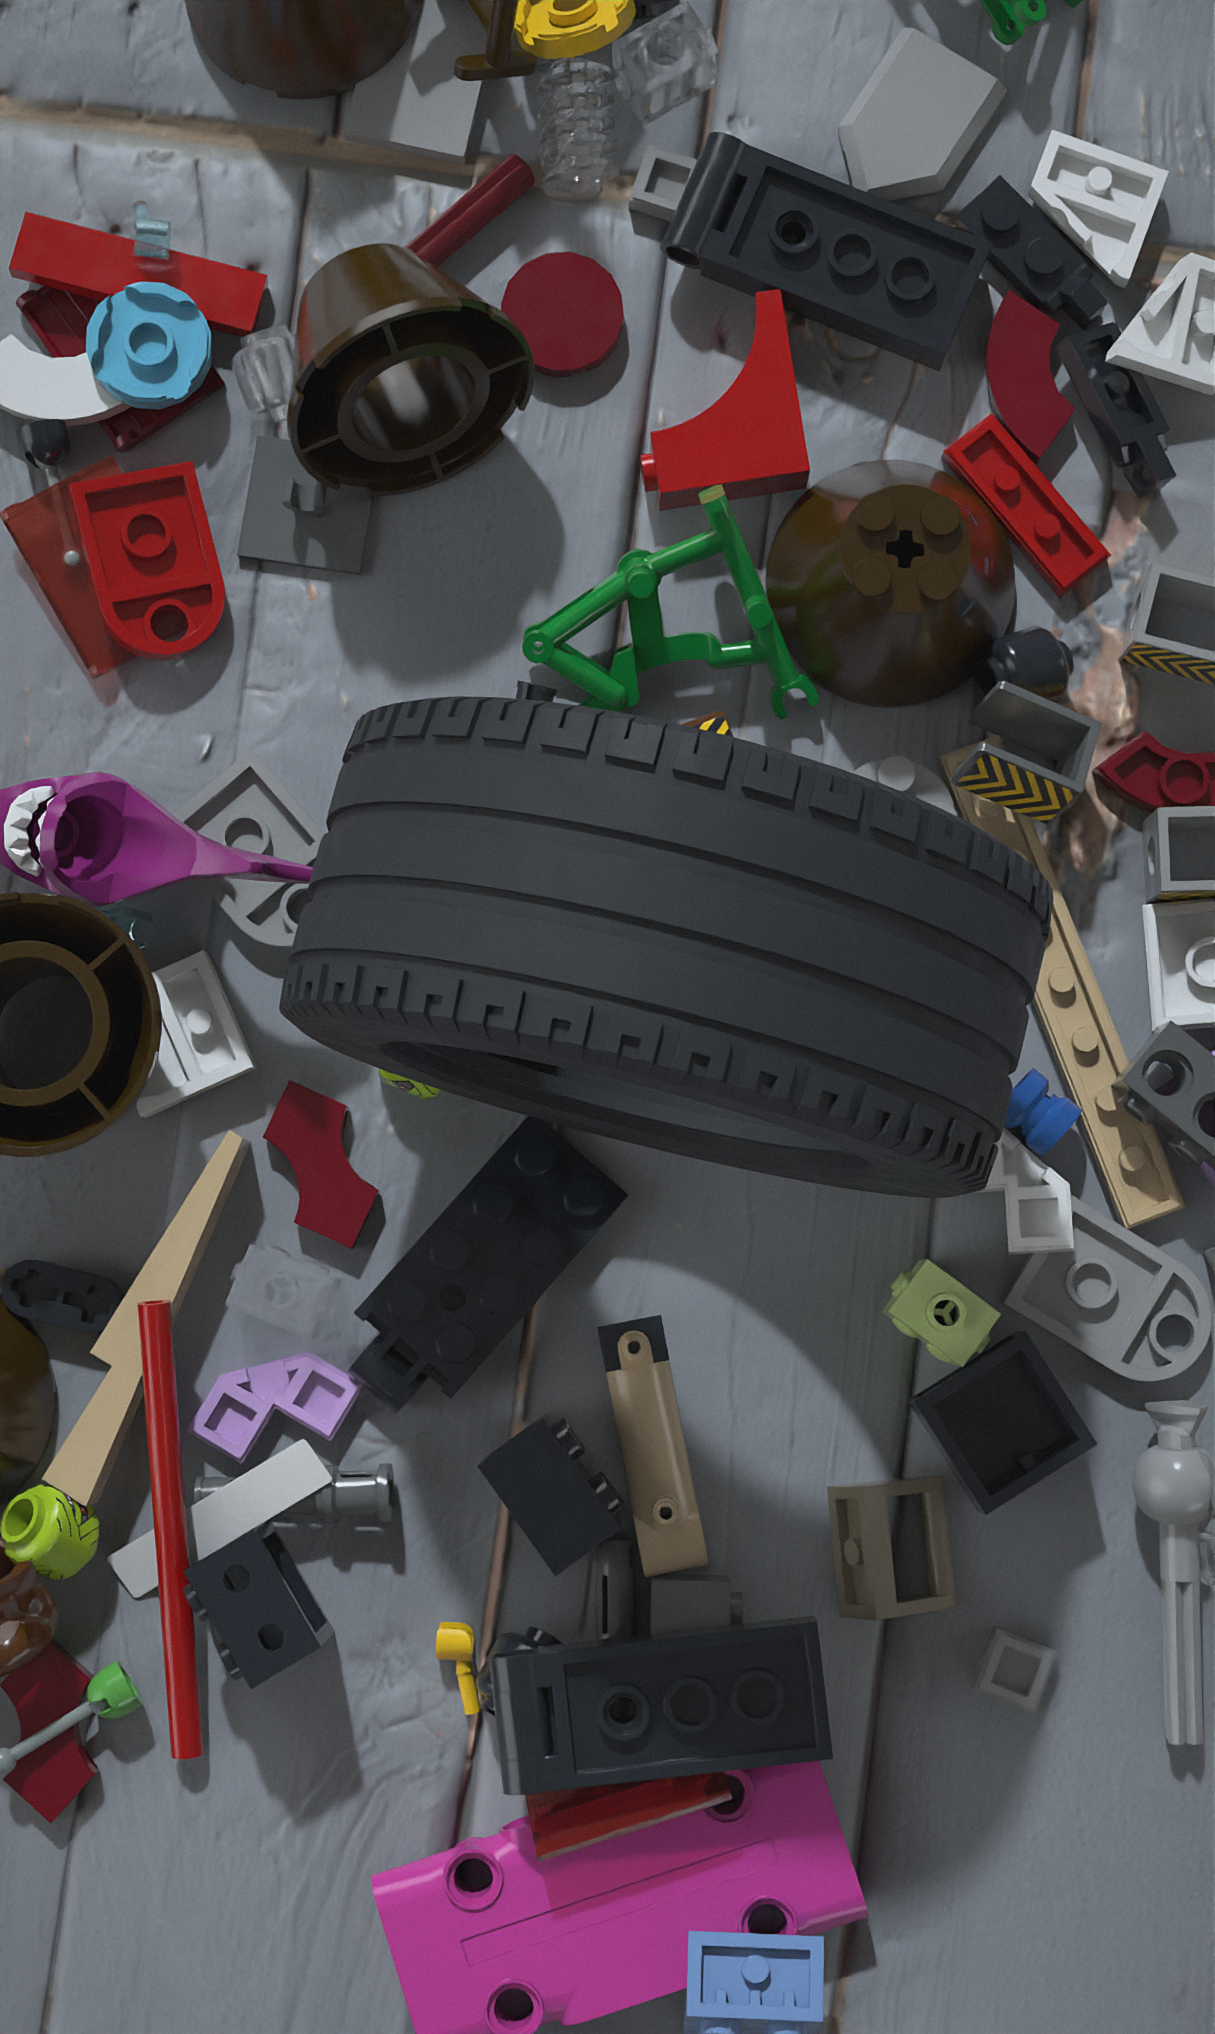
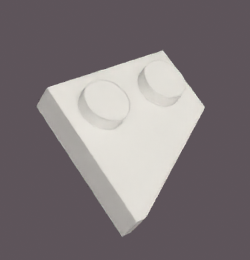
(1098, 200)
(1175, 329)
(198, 1038)

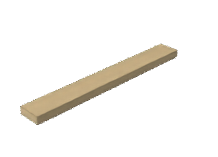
(1080, 1029)

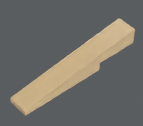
(97, 1437)

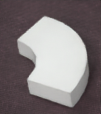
(52, 387)

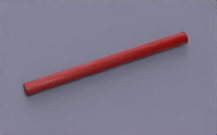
(170, 1528)

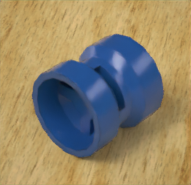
(1040, 1116)

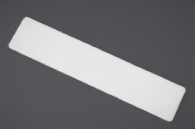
(228, 1513)

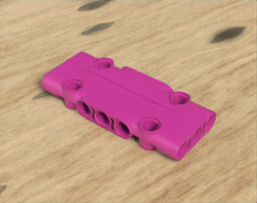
(613, 1916)

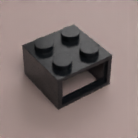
(1002, 1422)
(553, 1493)
(265, 1601)

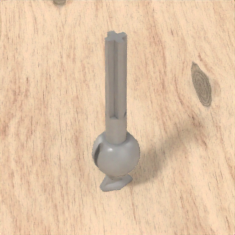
(1177, 1489)

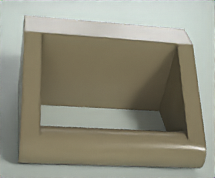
(865, 1553)

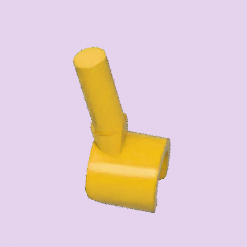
(456, 1643)

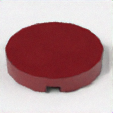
(566, 312)

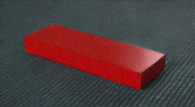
(1026, 505)

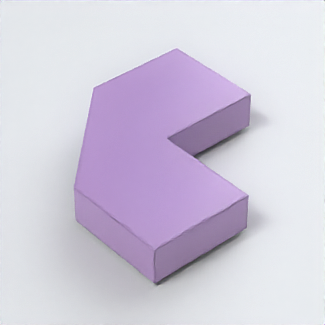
(247, 1399)

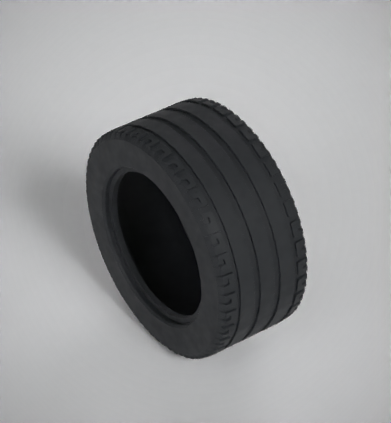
(671, 942)

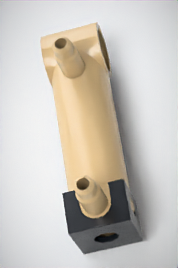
(652, 1446)

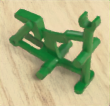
(637, 582)

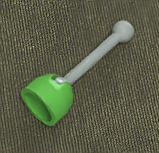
(108, 1695)

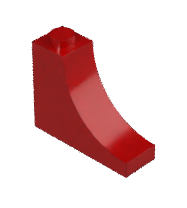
(746, 438)

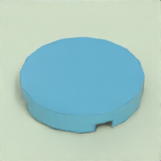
(149, 345)

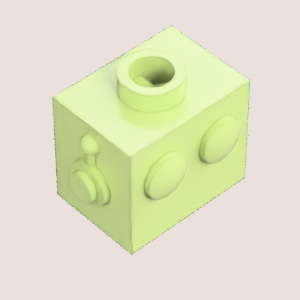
(914, 1310)

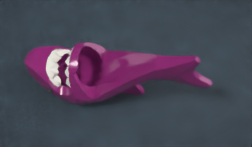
(114, 842)

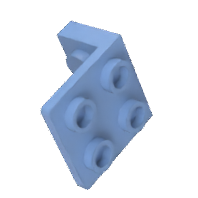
(754, 1983)

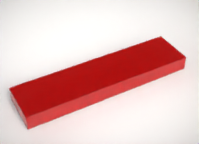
(104, 263)

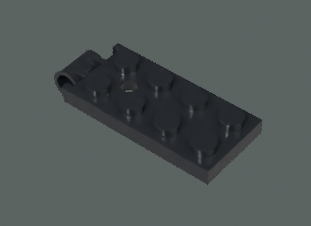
(498, 1244)

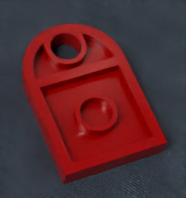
(149, 555)

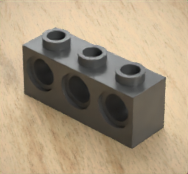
(1179, 1111)

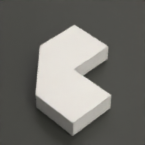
(1034, 1199)

